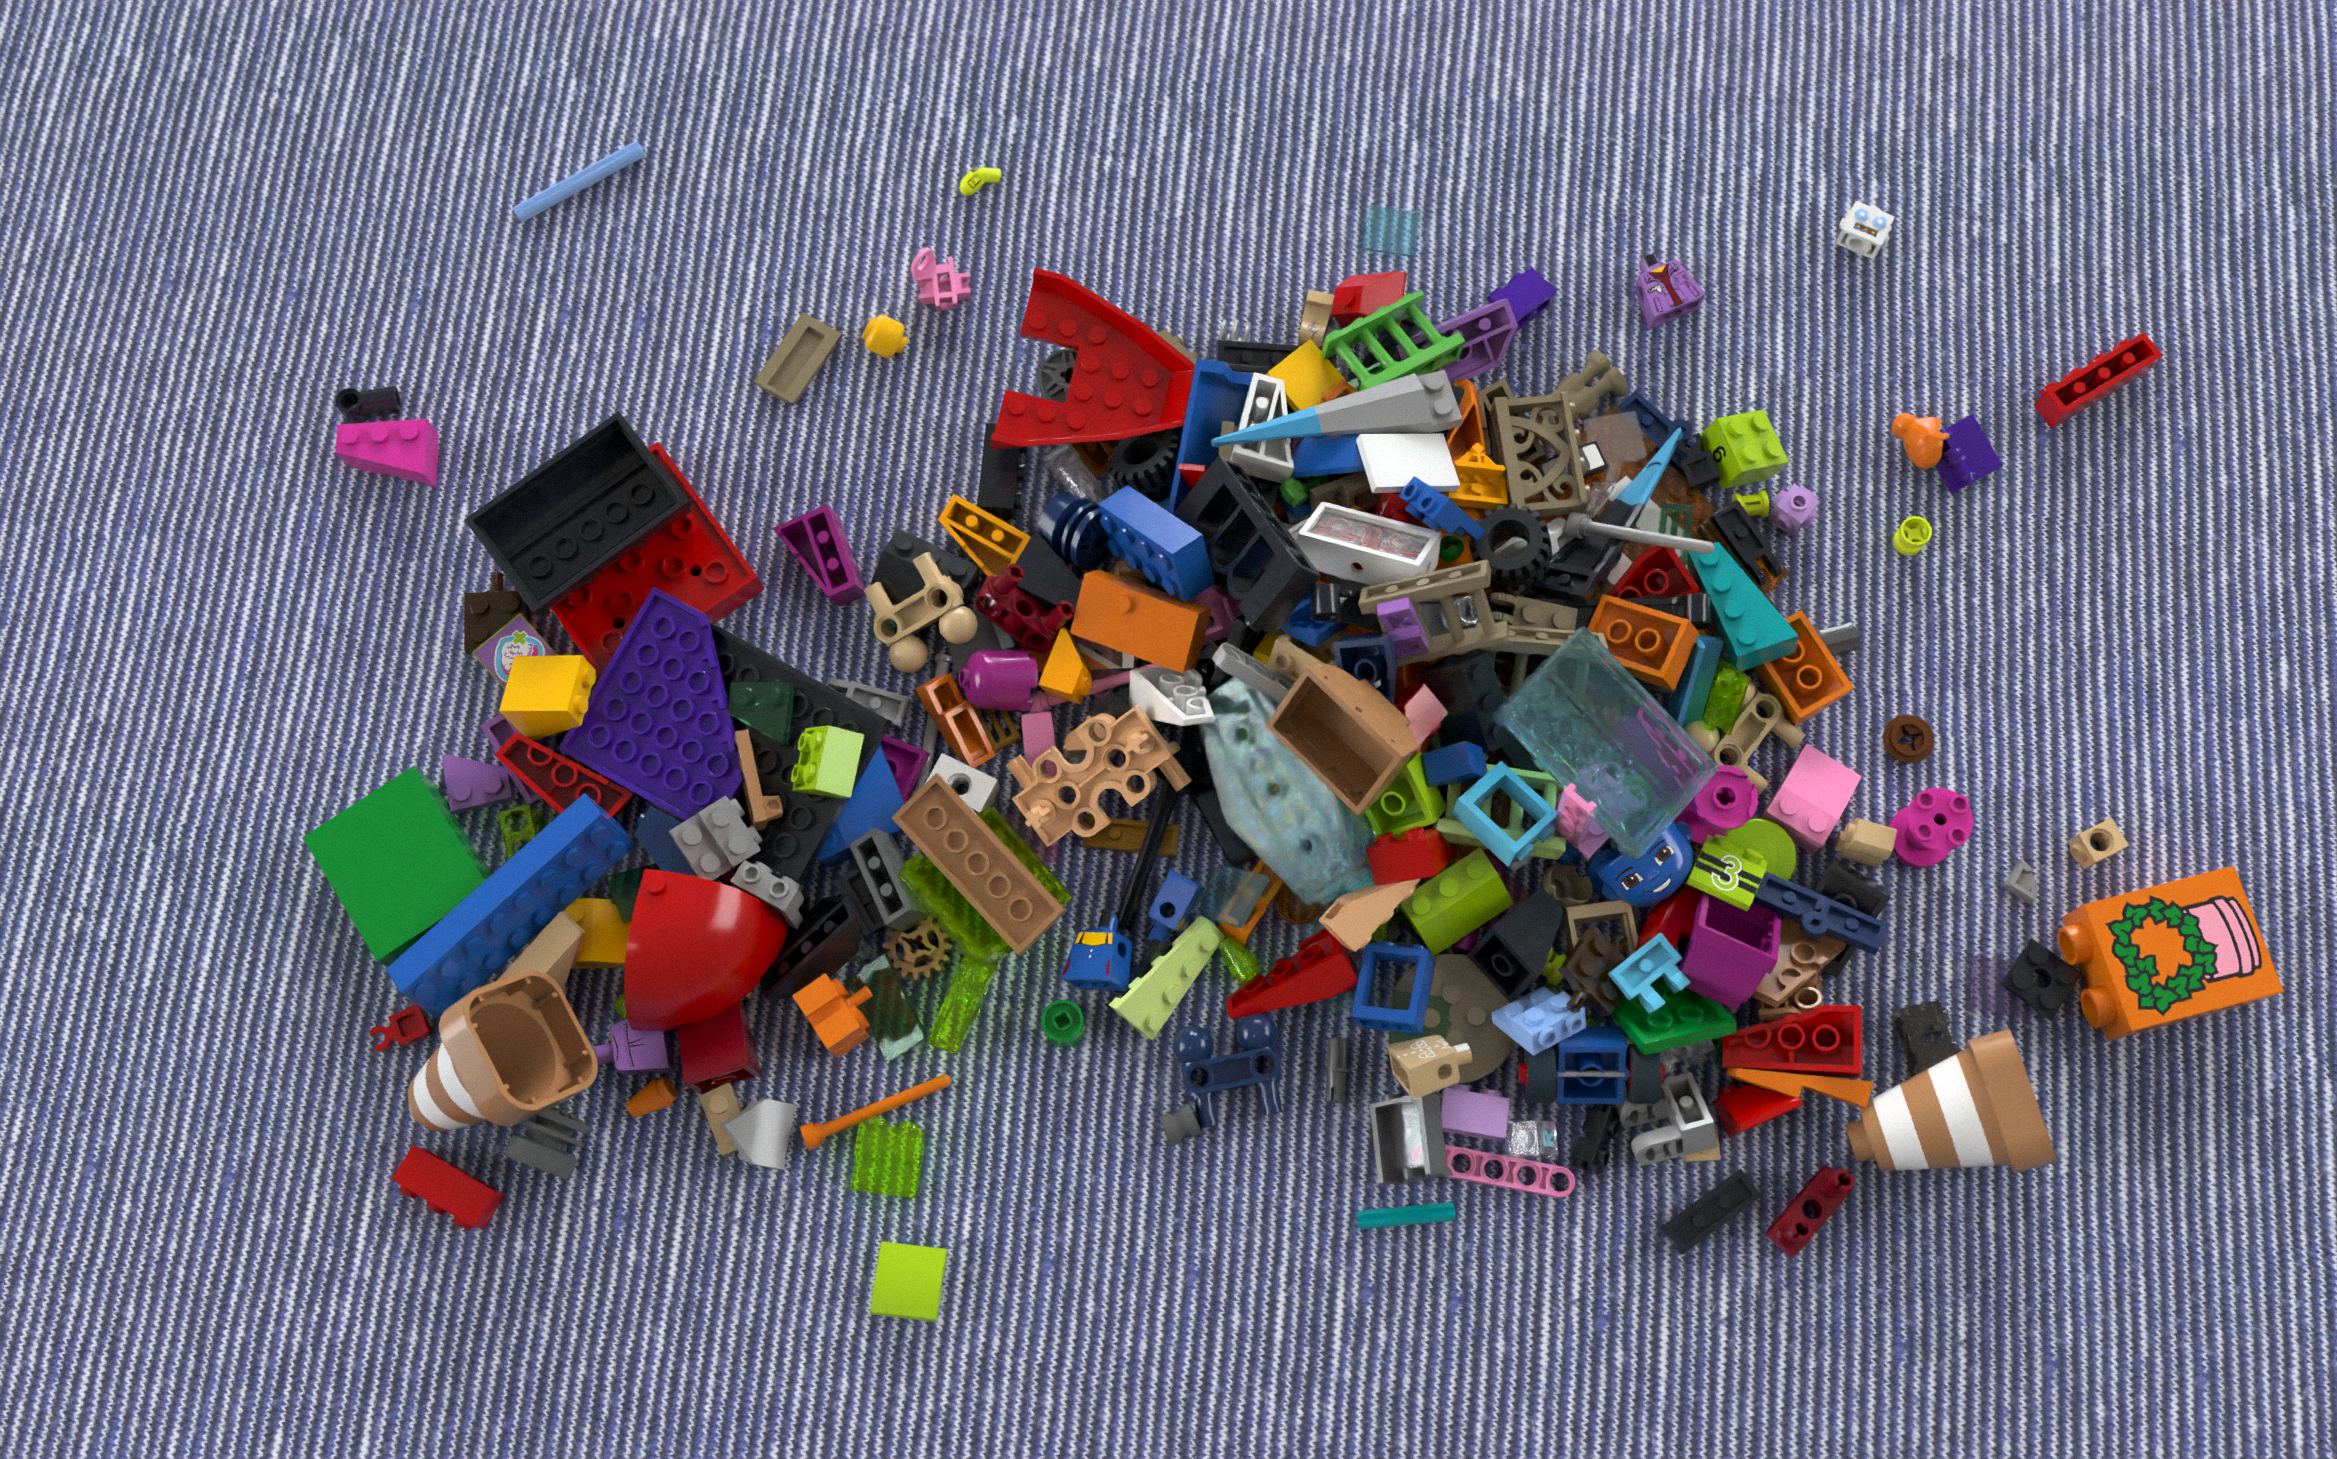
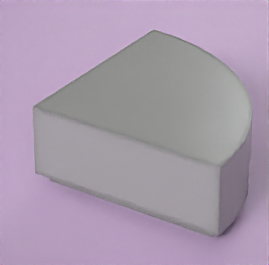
(2022, 882)

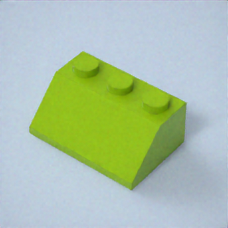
(1456, 902)

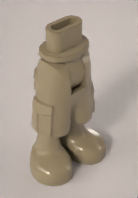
(1587, 398)

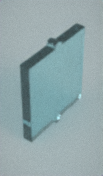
(1391, 231)

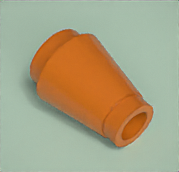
(653, 1097)

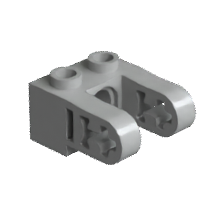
(1689, 1117)

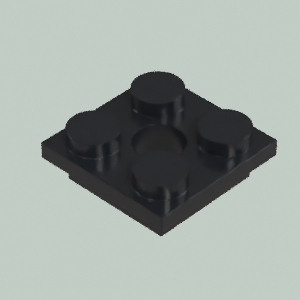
(2058, 976)

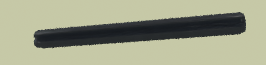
(1150, 847)

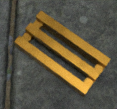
(1005, 741)

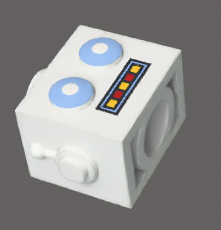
(1865, 229)

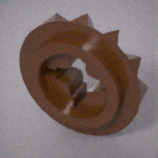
(1913, 727)

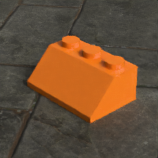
(1806, 679)

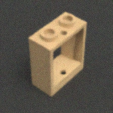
(1288, 657)
(1601, 912)

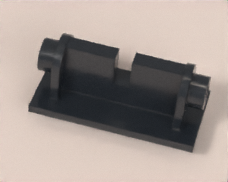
(1595, 1151)

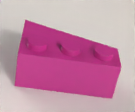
(391, 448)

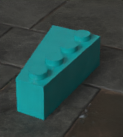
(1740, 612)

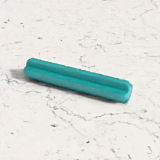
(1406, 1215)

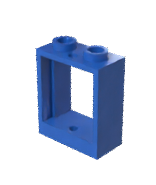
(1394, 1019)

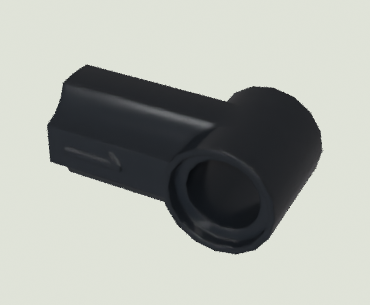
(369, 403)

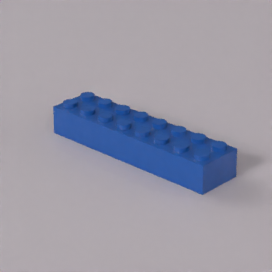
(511, 907)

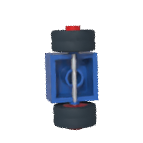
(1591, 1070)

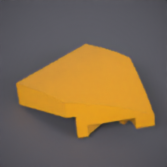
(1479, 481)

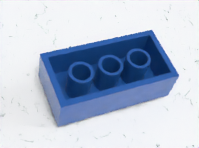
(1156, 543)

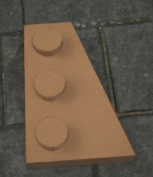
(1796, 964)

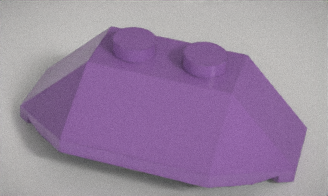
(1486, 338)

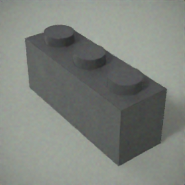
(879, 863)

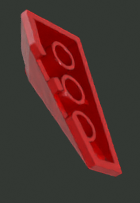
(1655, 575)
(1305, 977)
(1807, 1043)

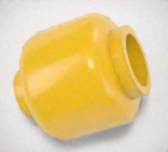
(884, 336)

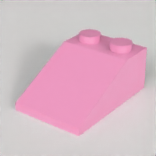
(1811, 798)

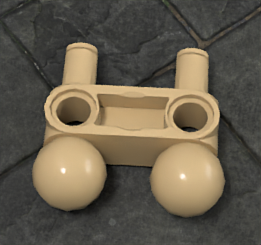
(919, 611)
(1747, 733)

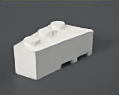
(1271, 457)

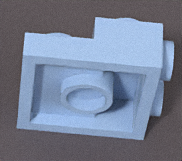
(1539, 1019)

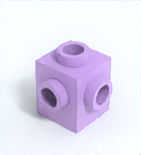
(1794, 509)

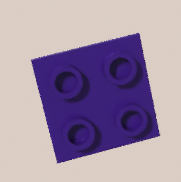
(1966, 455)

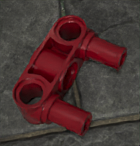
(1020, 613)
(1824, 1193)

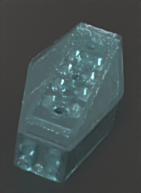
(1282, 822)

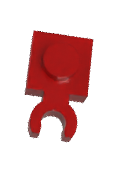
(406, 1028)

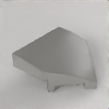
(762, 1132)

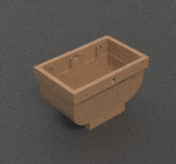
(1344, 734)

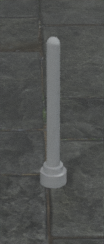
(1579, 526)

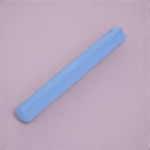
(579, 181)

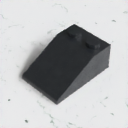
(1854, 891)

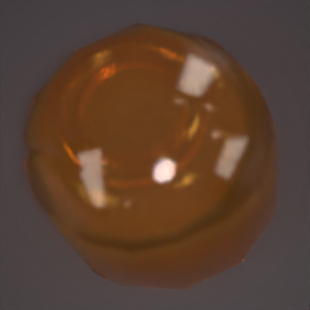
(1294, 910)

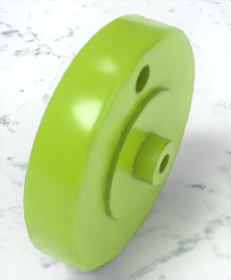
(1769, 841)

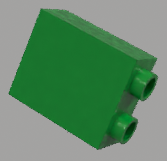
(398, 862)

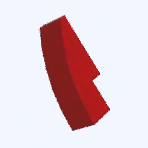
(1672, 917)

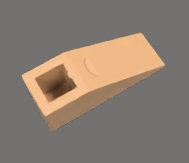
(1360, 912)

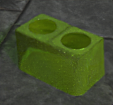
(534, 822)

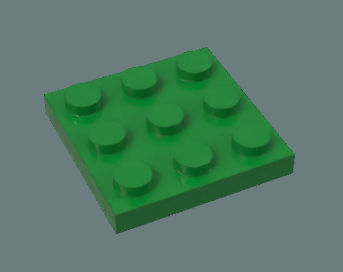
(1679, 1022)

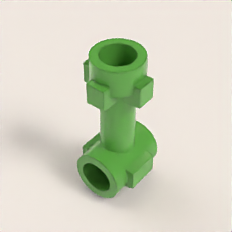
(1296, 492)

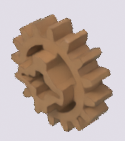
(911, 959)

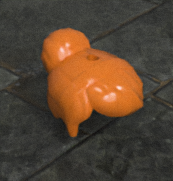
(1920, 438)

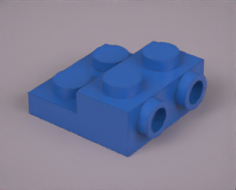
(1438, 510)

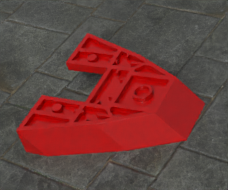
(1122, 379)

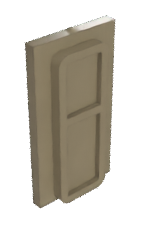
(798, 359)

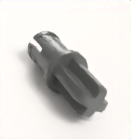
(1336, 1070)

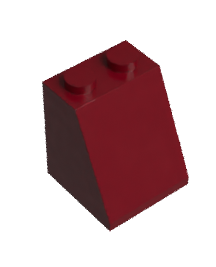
(718, 1050)

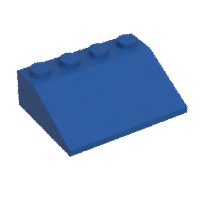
(869, 807)

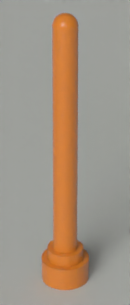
(816, 1133)

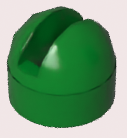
(1451, 553)

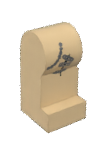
(1316, 317)

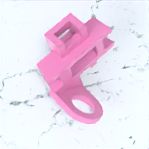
(950, 287)

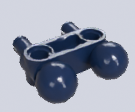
(1194, 1050)

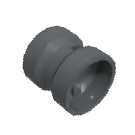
(1179, 1124)

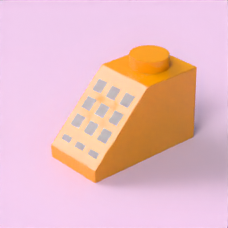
(1066, 670)

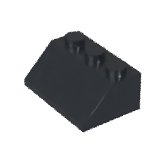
(902, 579)
(1471, 696)

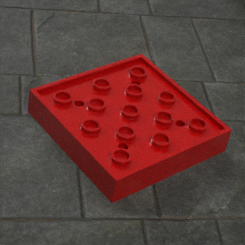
(667, 565)

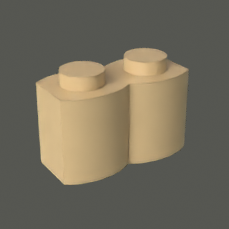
(1865, 842)

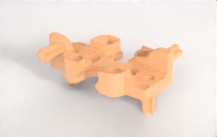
(1143, 750)

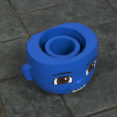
(1653, 875)

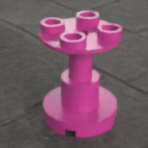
(1721, 804)
(1931, 827)

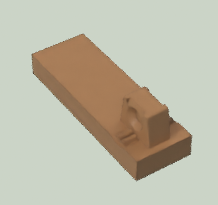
(760, 808)

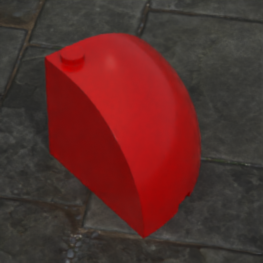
(694, 949)

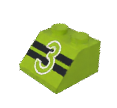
(1727, 871)

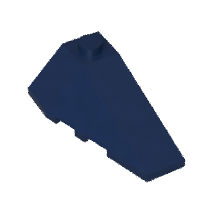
(1369, 658)

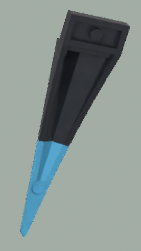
(1588, 561)

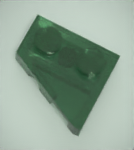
(764, 707)

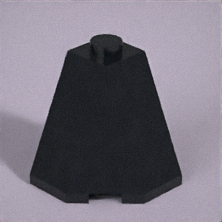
(1047, 576)

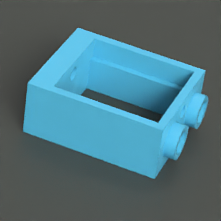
(1489, 833)

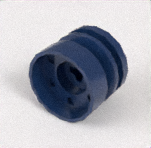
(1074, 530)

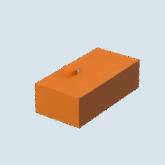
(1140, 621)

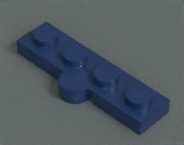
(1660, 428)
(1820, 914)

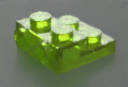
(888, 1158)

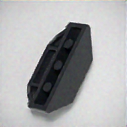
(818, 947)

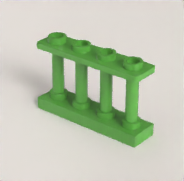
(1420, 361)

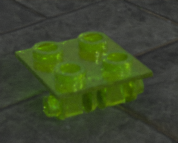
(1725, 697)

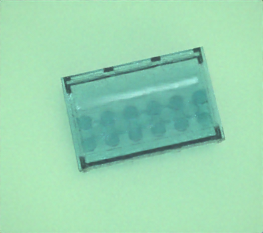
(1608, 738)

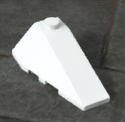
(1170, 695)

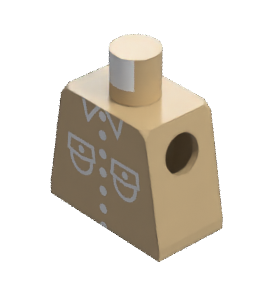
(1427, 1064)

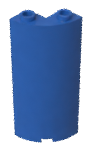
(1214, 397)

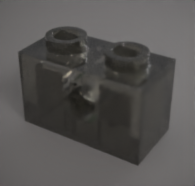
(1926, 1019)

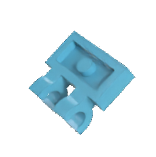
(1644, 967)

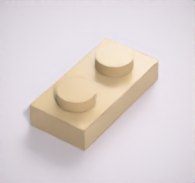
(720, 1106)

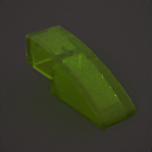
(961, 1005)

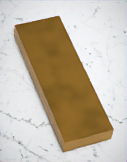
(1128, 836)

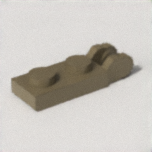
(1534, 613)

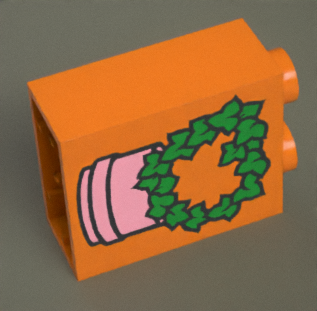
(2168, 954)

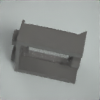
(1408, 1139)

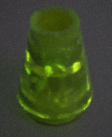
(1239, 960)

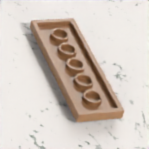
(979, 864)

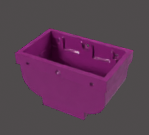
(1729, 950)

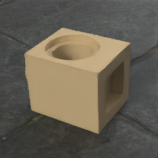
(2108, 837)

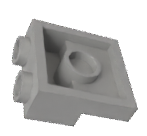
(716, 839)
(778, 893)

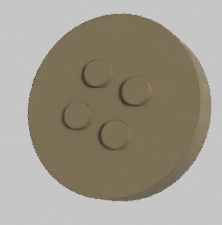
(1471, 1007)

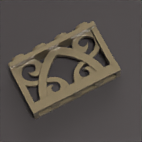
(1508, 426)

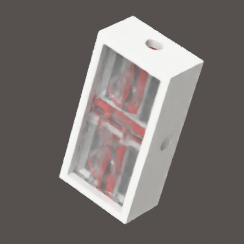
(1367, 545)

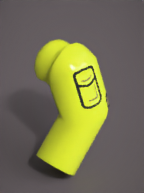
(977, 177)

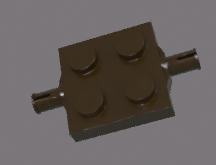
(490, 611)
(1588, 971)

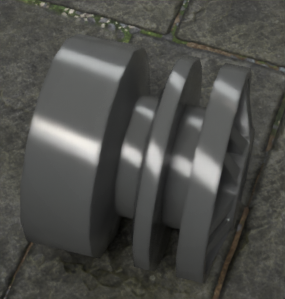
(1056, 375)
(548, 1142)

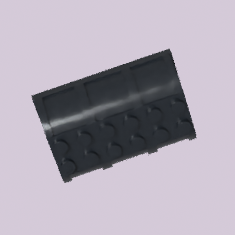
(578, 514)

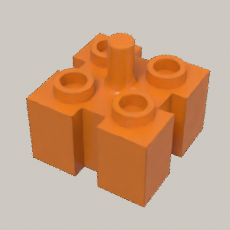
(835, 1013)

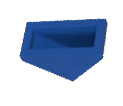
(1454, 764)

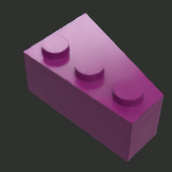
(825, 552)

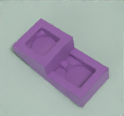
(1404, 627)

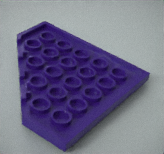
(662, 713)

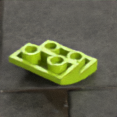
(908, 1281)

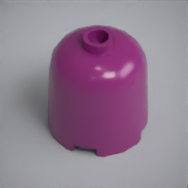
(1000, 679)

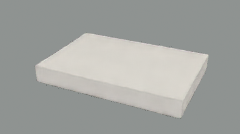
(1397, 458)

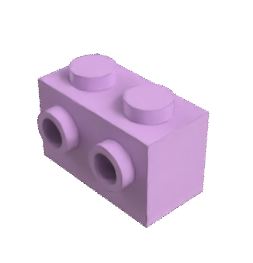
(1474, 1113)

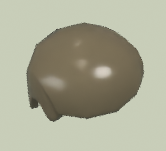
(1567, 886)

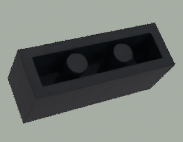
(1001, 478)

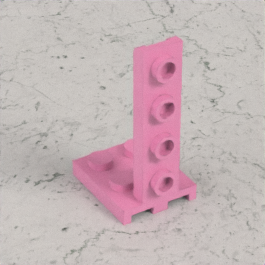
(1577, 823)

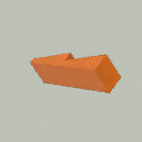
(1845, 1090)

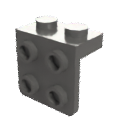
(986, 637)

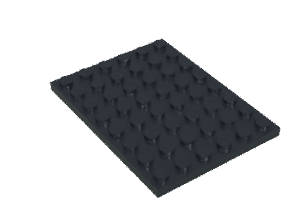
(797, 837)

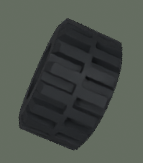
(1146, 463)
(1507, 524)

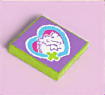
(512, 640)

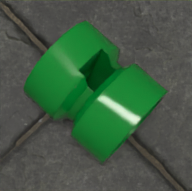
(1063, 1023)

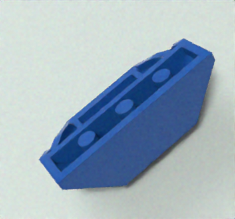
(1327, 455)

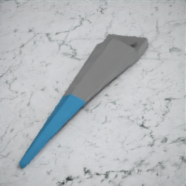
(1397, 406)

